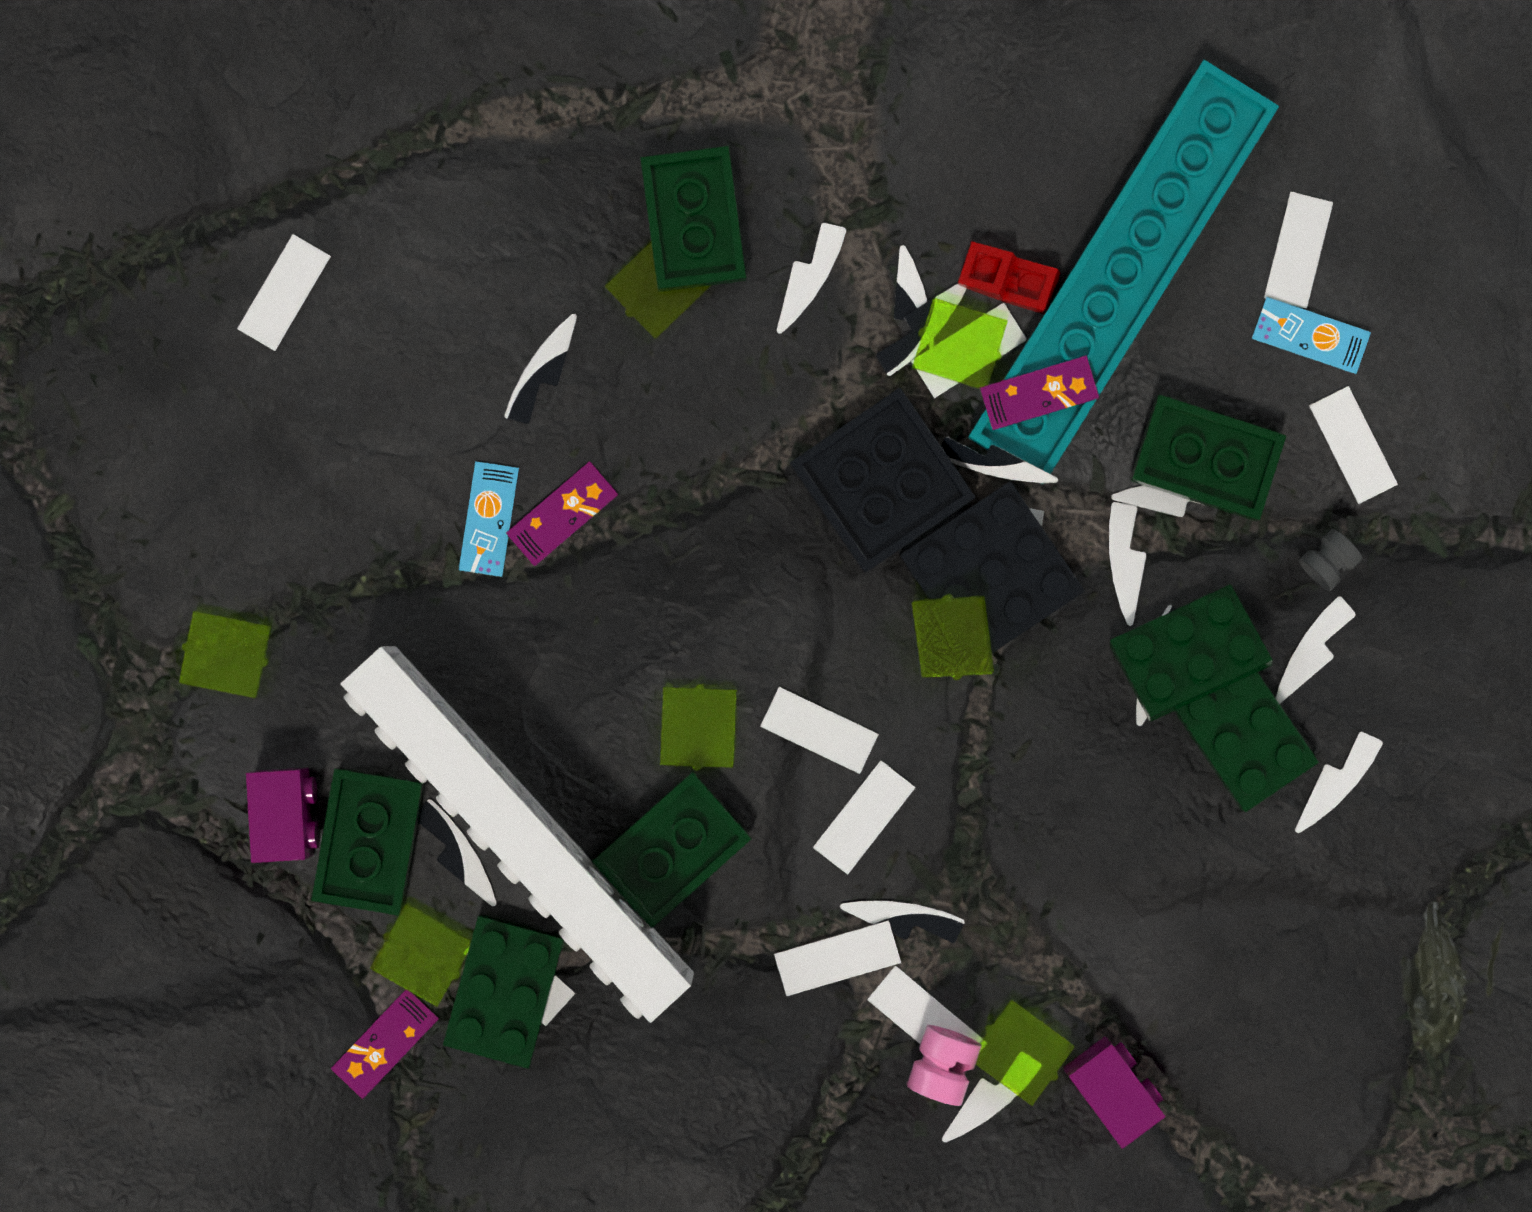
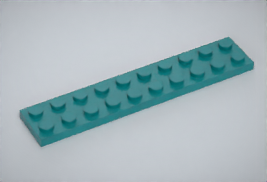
(1136, 251)

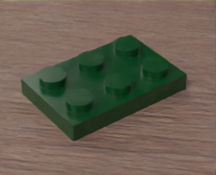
(693, 219)
(1208, 458)
(1190, 653)
(1247, 740)
(367, 841)
(672, 849)
(503, 991)

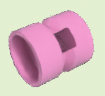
(943, 1065)

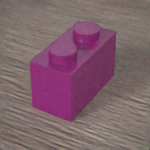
(281, 814)
(1114, 1091)

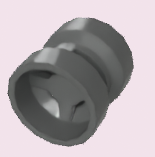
(1334, 556)

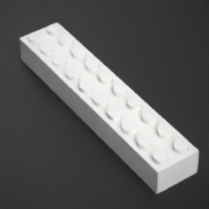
(518, 832)

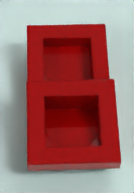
(1009, 278)

